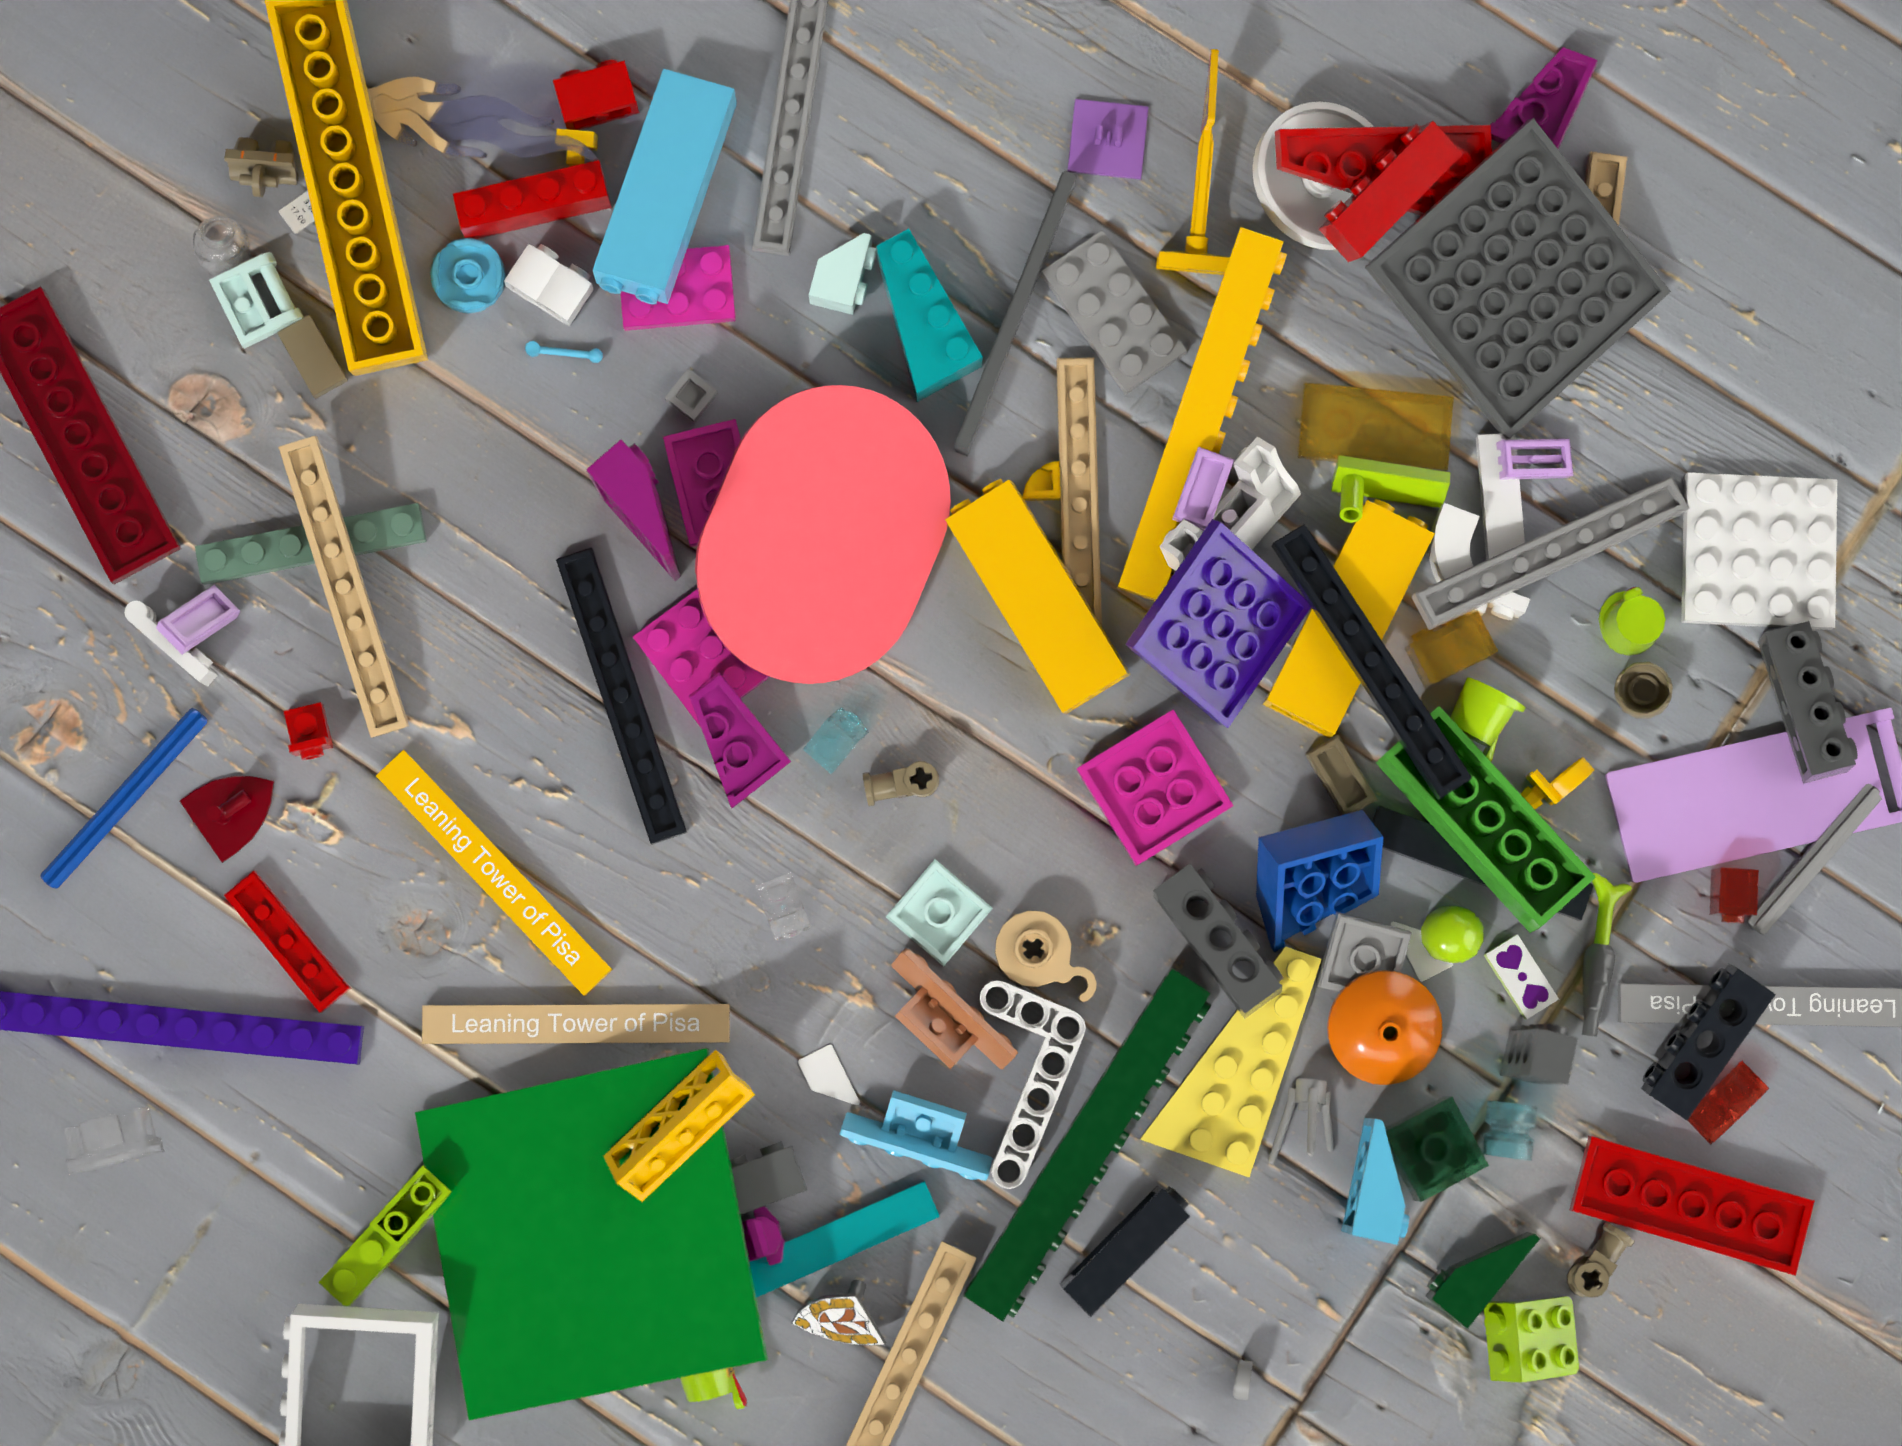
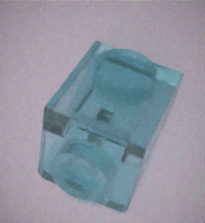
(836, 739)

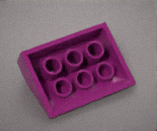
(629, 489)

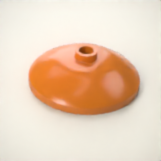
(1369, 1007)

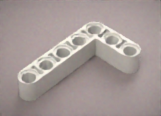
(1037, 1077)

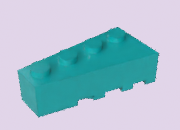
(929, 328)

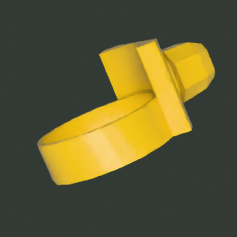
(1559, 787)

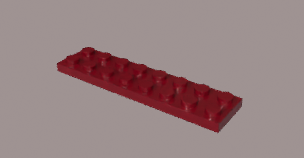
(80, 439)

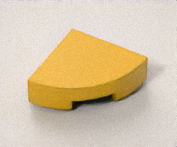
(1043, 483)

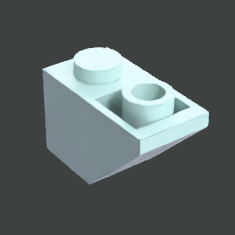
(840, 273)

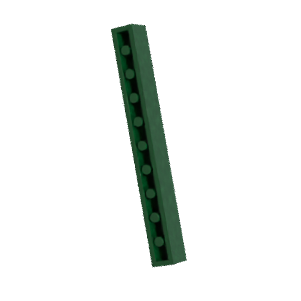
(1086, 1145)

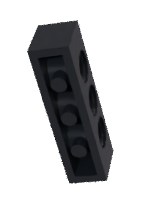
(1727, 1035)

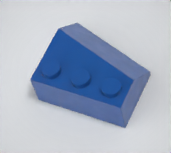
(1316, 873)

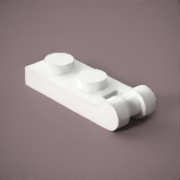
(193, 662)

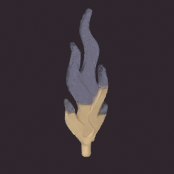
(465, 118)

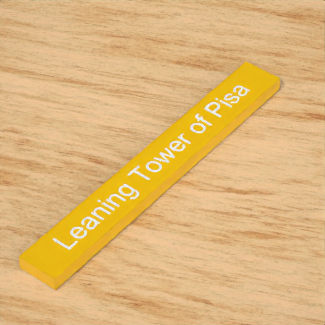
(494, 872)

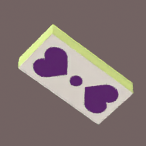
(1521, 977)

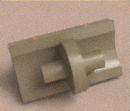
(262, 168)

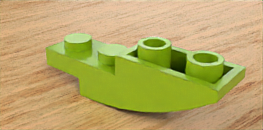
(385, 1237)

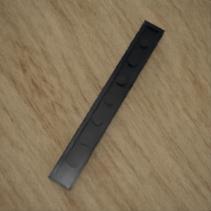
(1371, 662)
(621, 696)

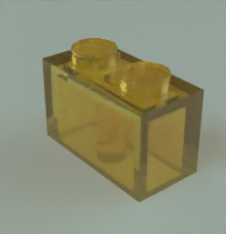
(1450, 649)

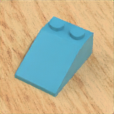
(1375, 1196)

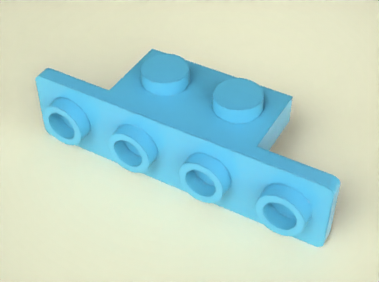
(920, 1132)

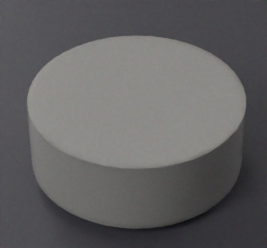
(1242, 1380)

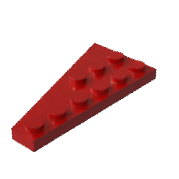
(1346, 154)

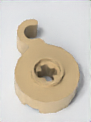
(1055, 961)

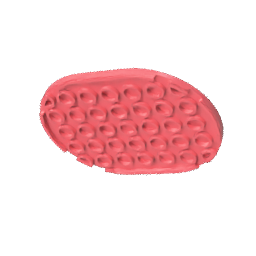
(823, 534)

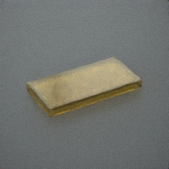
(1375, 426)

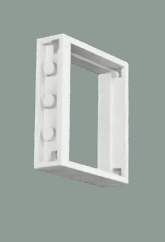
(421, 1323)

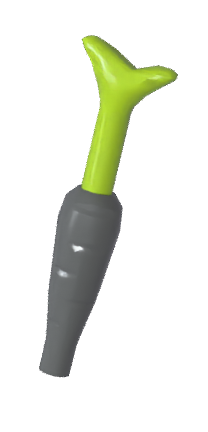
(1599, 956)

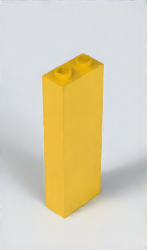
(1377, 570)
(1036, 595)

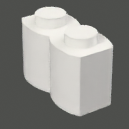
(549, 284)

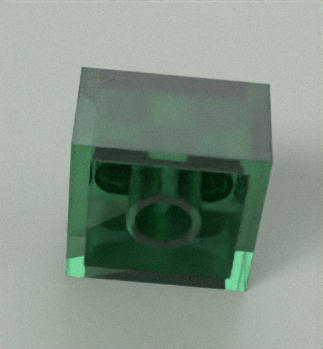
(1434, 1148)

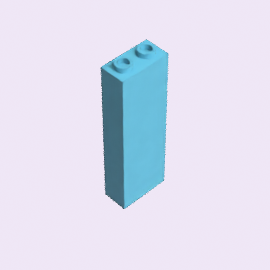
(664, 187)

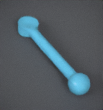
(533, 349)

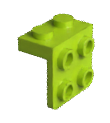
(1531, 1339)

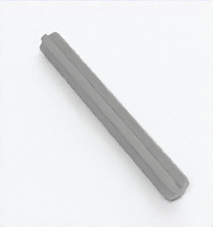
(1814, 859)

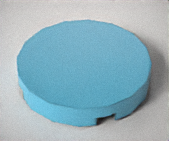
(468, 275)

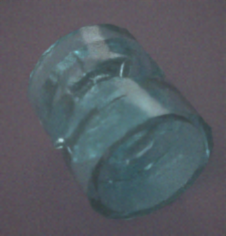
(1503, 1143)

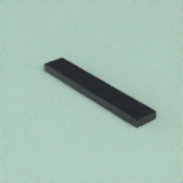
(1425, 844)

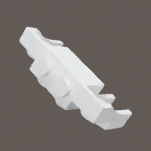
(1249, 507)

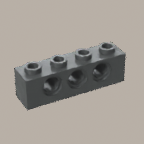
(1246, 993)
(1539, 1054)

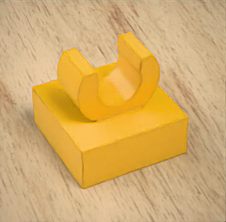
(588, 138)

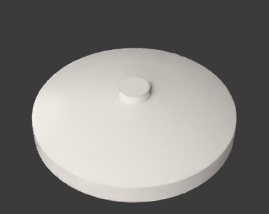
(1292, 201)

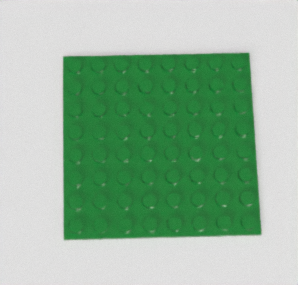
(563, 1273)

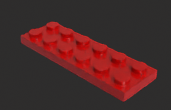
(1692, 1205)

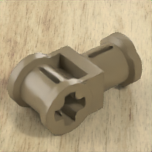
(898, 783)
(1600, 1261)

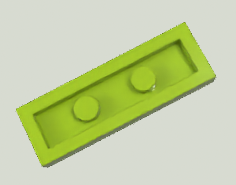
(1386, 481)

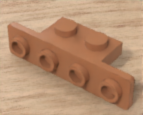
(944, 1018)

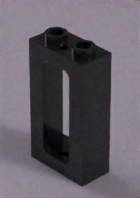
(1126, 1248)

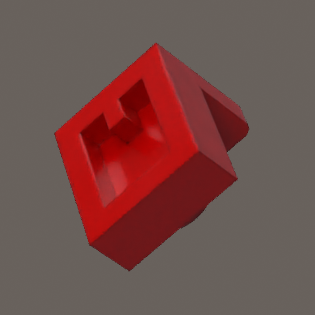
(308, 731)

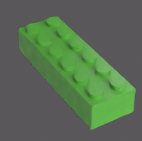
(1494, 831)

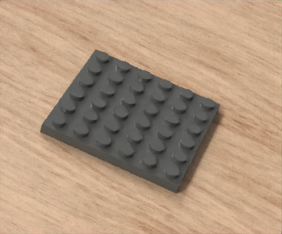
(1518, 279)

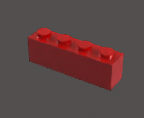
(1390, 190)
(532, 200)

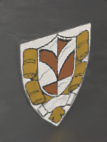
(840, 1318)

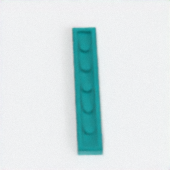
(846, 1237)

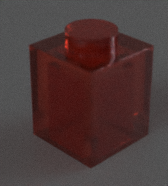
(1734, 894)

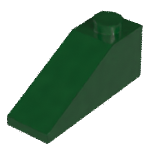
(1473, 1282)

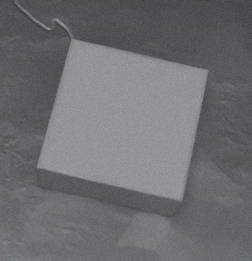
(691, 395)

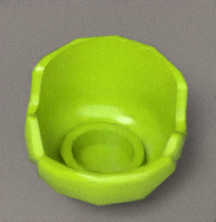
(1452, 934)

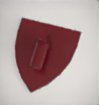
(230, 811)

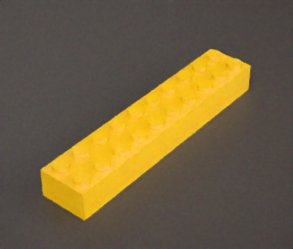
(347, 184)

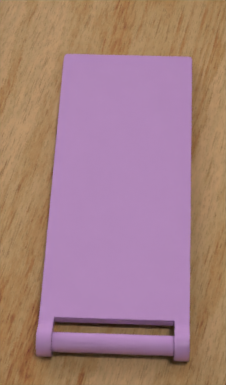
(1742, 801)

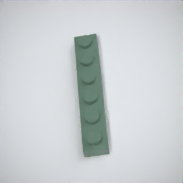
(291, 549)

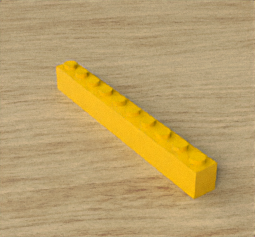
(1205, 400)

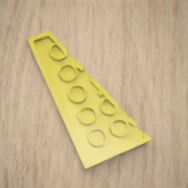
(1233, 1086)

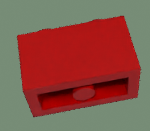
(595, 95)

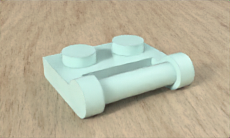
(244, 304)

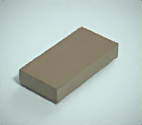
(312, 356)
(1341, 776)

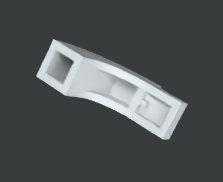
(1451, 555)

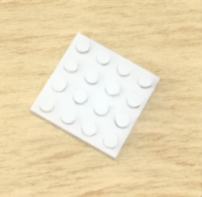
(1759, 550)

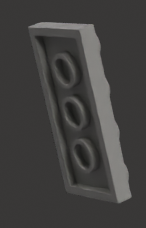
(1113, 312)

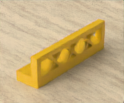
(679, 1130)

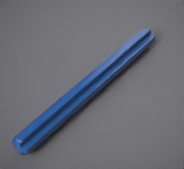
(123, 798)

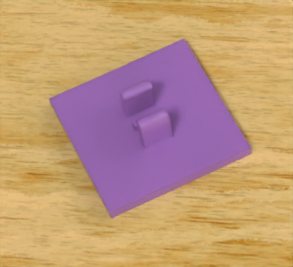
(1108, 139)

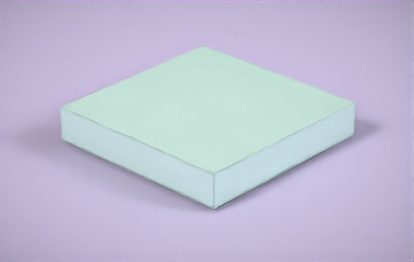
(939, 912)

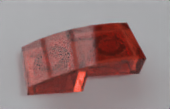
(1727, 1102)

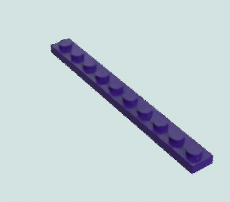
(181, 1028)

